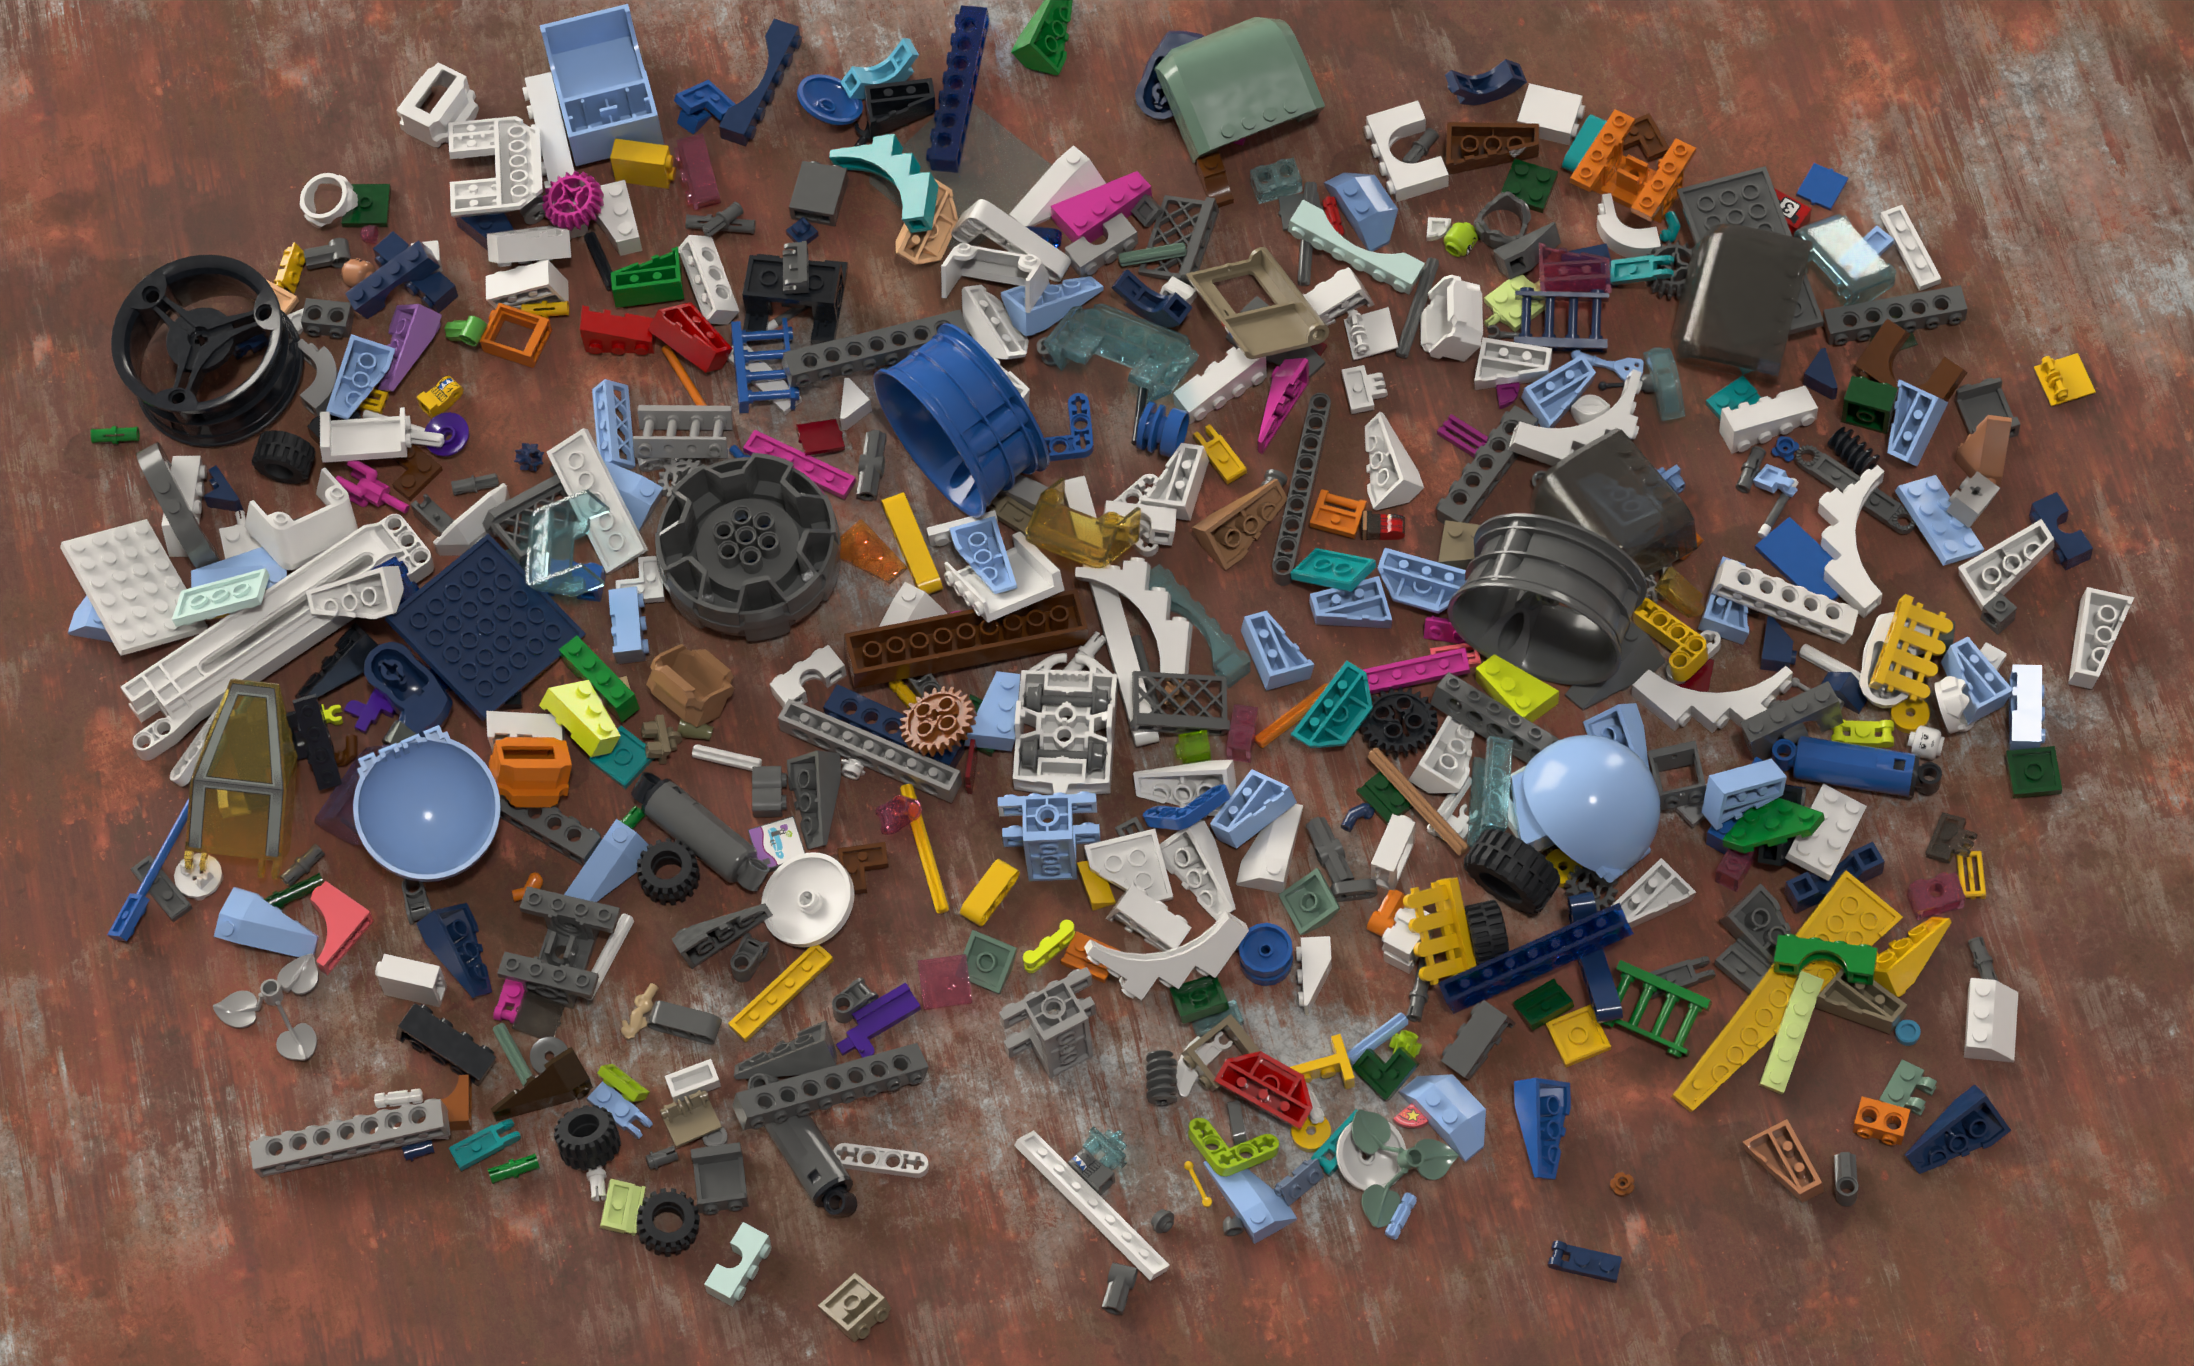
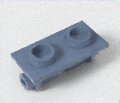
(1304, 1178)

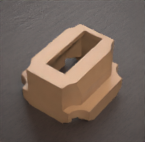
(691, 683)

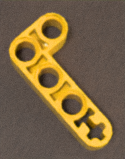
(1651, 615)

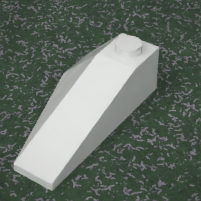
(1391, 470)
(362, 595)
(1185, 782)

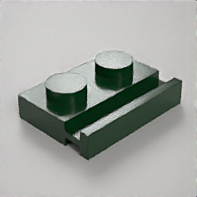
(1383, 797)
(1543, 1004)

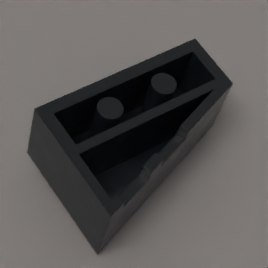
(898, 104)

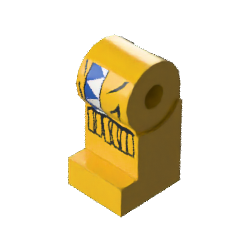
(440, 397)

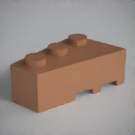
(1786, 1160)

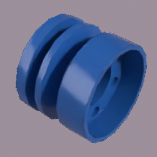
(1157, 429)

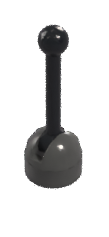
(1647, 385)

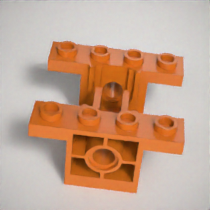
(1628, 178)

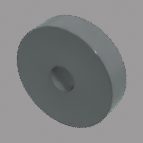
(542, 1048)

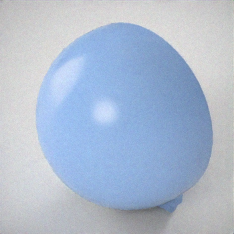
(1594, 802)
(426, 807)

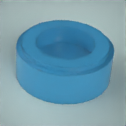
(1907, 1032)

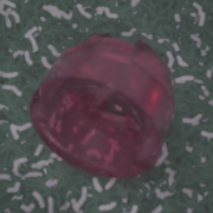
(369, 234)

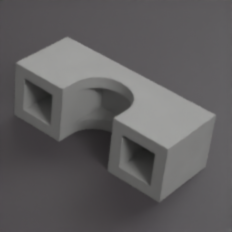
(1088, 257)

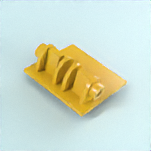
(2064, 379)

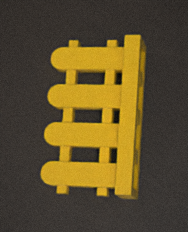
(1909, 637)
(1453, 926)

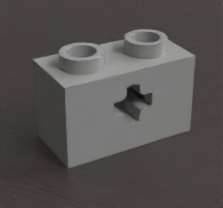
(1972, 499)

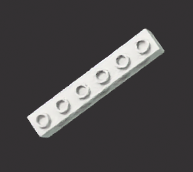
(1794, 611)

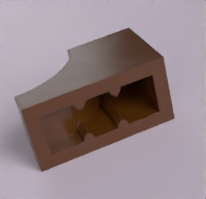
(1214, 179)

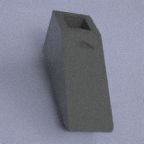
(1523, 252)

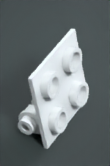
(1370, 333)

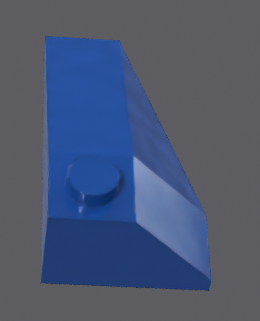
(1541, 1114)

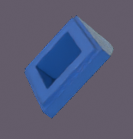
(693, 121)

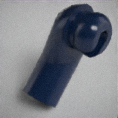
(1355, 813)

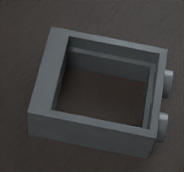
(1685, 754)

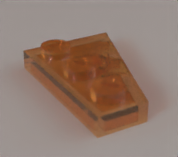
(869, 553)

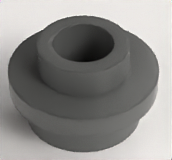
(1162, 1221)

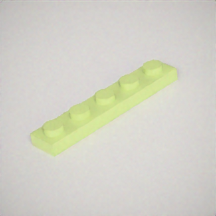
(1791, 1032)

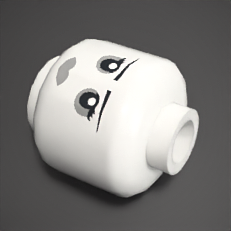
(1926, 742)

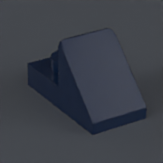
(223, 495)

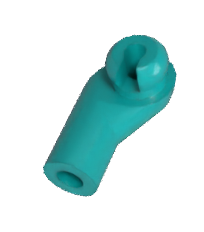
(1673, 227)

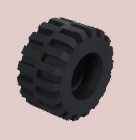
(283, 457)
(668, 854)
(1486, 930)
(587, 1137)
(665, 1241)

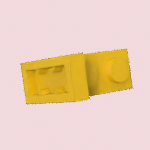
(1330, 1065)

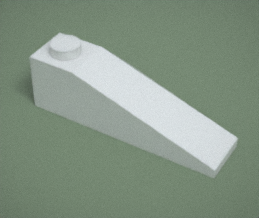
(1066, 178)
(911, 605)
(1446, 759)
(1270, 855)
(1197, 863)

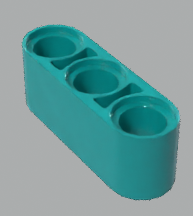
(1582, 142)

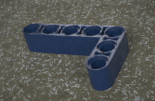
(1595, 966)

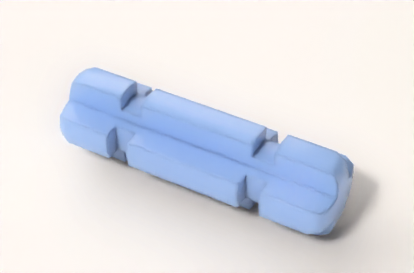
(1400, 1216)

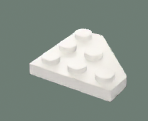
(1132, 861)

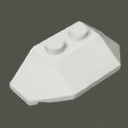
(991, 324)
(468, 527)

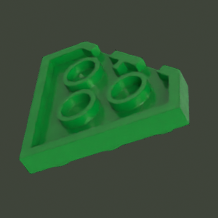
(1772, 825)

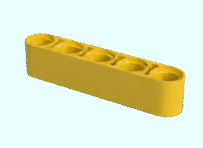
(911, 543)

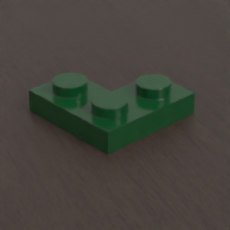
(1388, 1076)

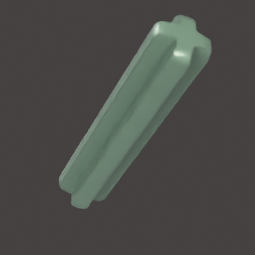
(1152, 254)
(512, 1052)

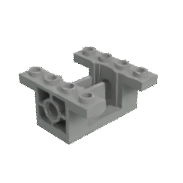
(1058, 1038)

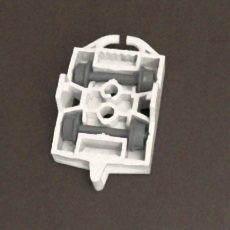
(1047, 695)

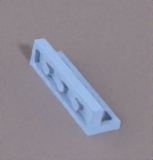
(608, 422)

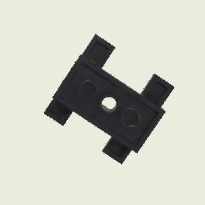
(765, 285)
(313, 740)

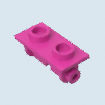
(1441, 630)

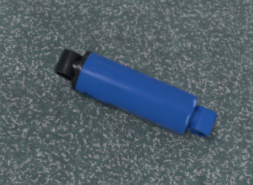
(1857, 766)

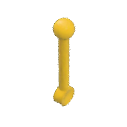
(1207, 1201)

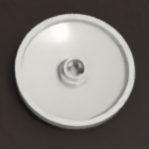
(808, 899)

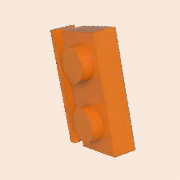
(1077, 958)

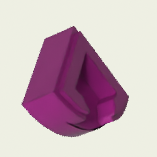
(1507, 394)

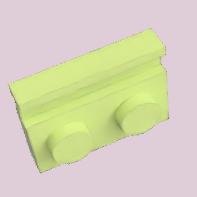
(622, 1207)

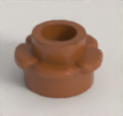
(1622, 1190)

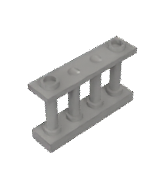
(682, 418)

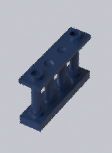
(1571, 342)

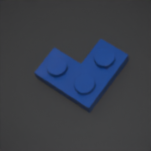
(703, 96)

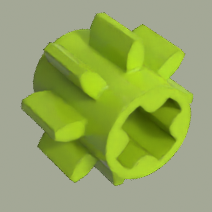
(1407, 1040)

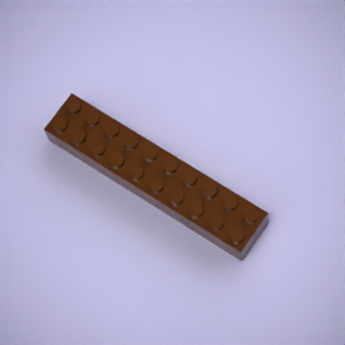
(963, 640)

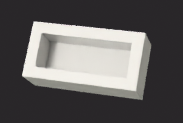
(691, 1079)

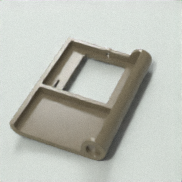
(1269, 329)

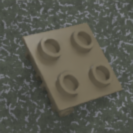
(690, 1118)

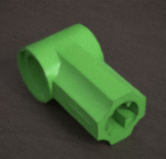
(467, 330)

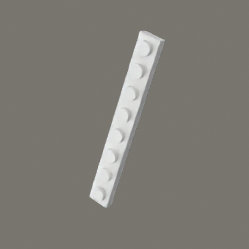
(1091, 1205)

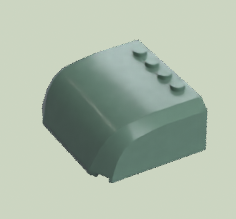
(1237, 84)

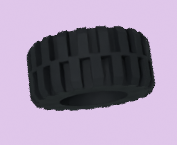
(1512, 871)

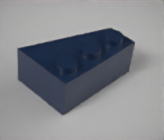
(479, 226)

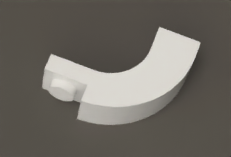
(1623, 239)

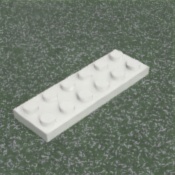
(583, 468)

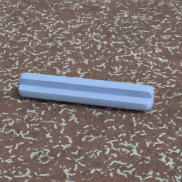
(1378, 1037)

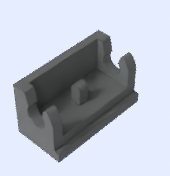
(796, 268)
(431, 515)

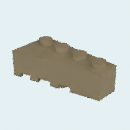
(1457, 544)

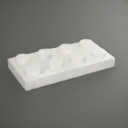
(1827, 844)

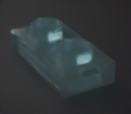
(1205, 1024)

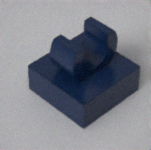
(802, 231)

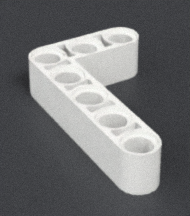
(1011, 235)

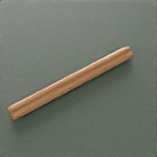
(1418, 801)

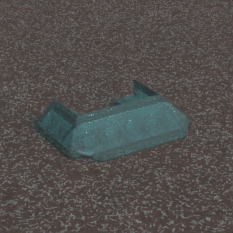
(1153, 352)

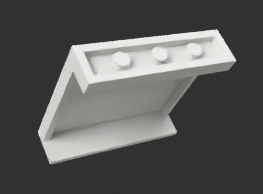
(1033, 574)

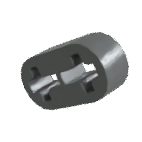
(1354, 890)
(1236, 1122)

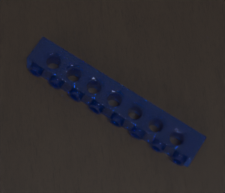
(949, 158)
(1536, 958)

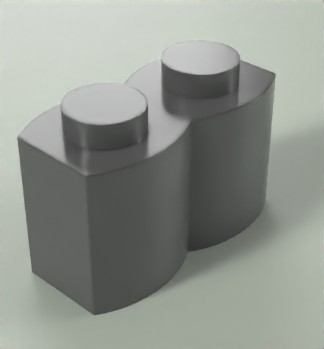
(768, 791)

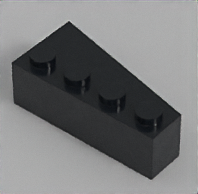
(445, 1043)

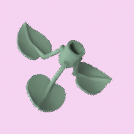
(1428, 1155)

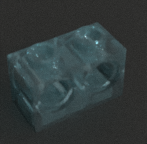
(1277, 184)

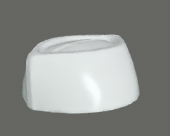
(1588, 408)

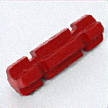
(1332, 214)

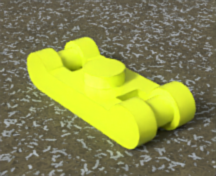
(1864, 733)
(1049, 947)

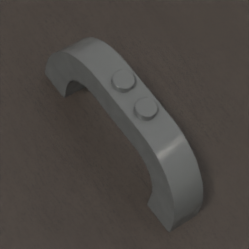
(175, 507)

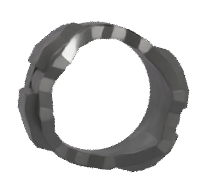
(1502, 201)

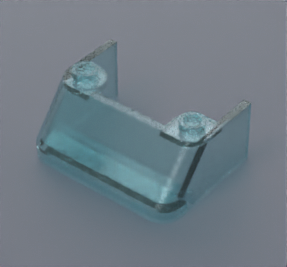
(552, 545)

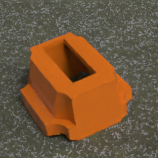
(531, 770)

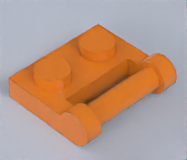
(1335, 519)

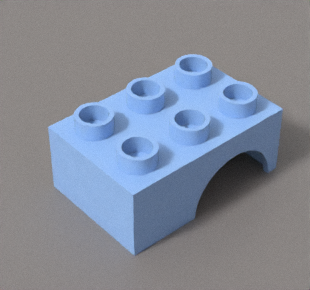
(600, 82)

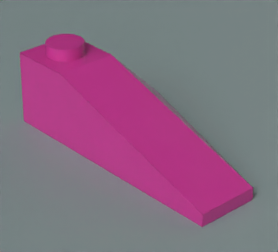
(1285, 390)

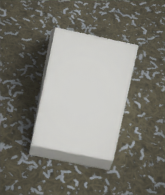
(854, 405)

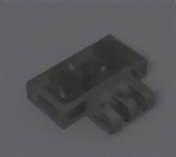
(1950, 839)

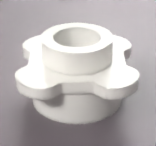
(852, 768)

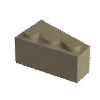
(1862, 1003)

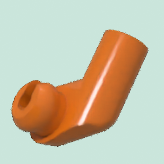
(534, 881)

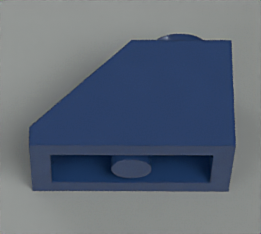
(1777, 648)

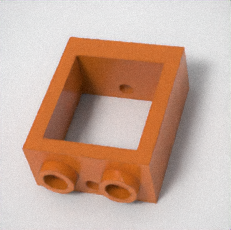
(535, 345)

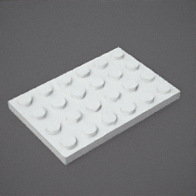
(130, 585)

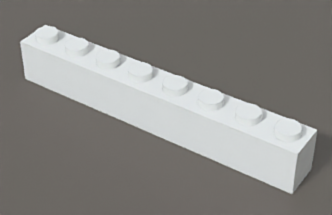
(553, 139)

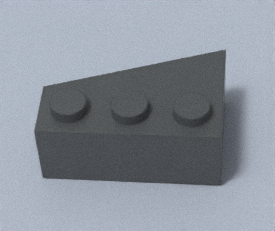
(1476, 1039)

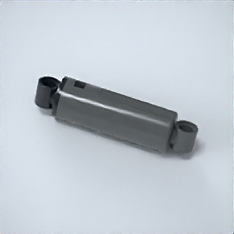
(701, 830)
(811, 1158)

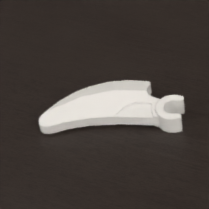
(1207, 1053)

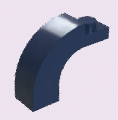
(1486, 87)
(1150, 305)

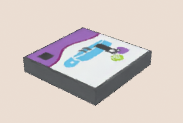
(777, 842)

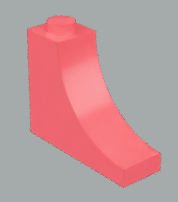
(344, 920)

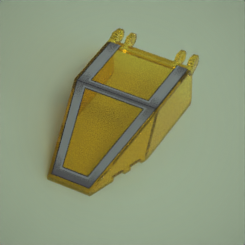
(244, 780)

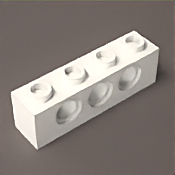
(708, 279)

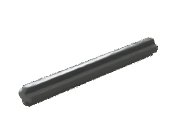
(1306, 248)
(1417, 307)

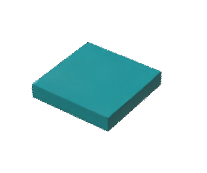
(625, 760)

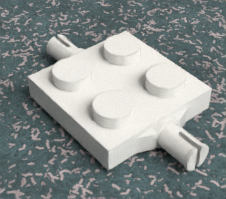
(237, 538)

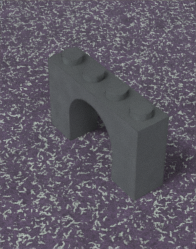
(1816, 705)

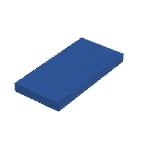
(1797, 557)

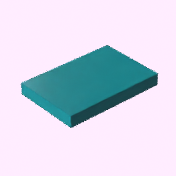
(1333, 569)

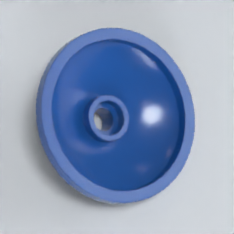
(827, 100)

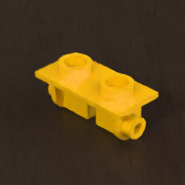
(293, 262)

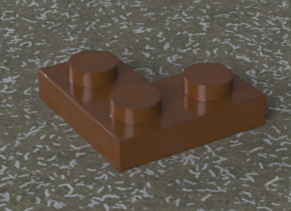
(1648, 137)
(419, 472)
(860, 859)

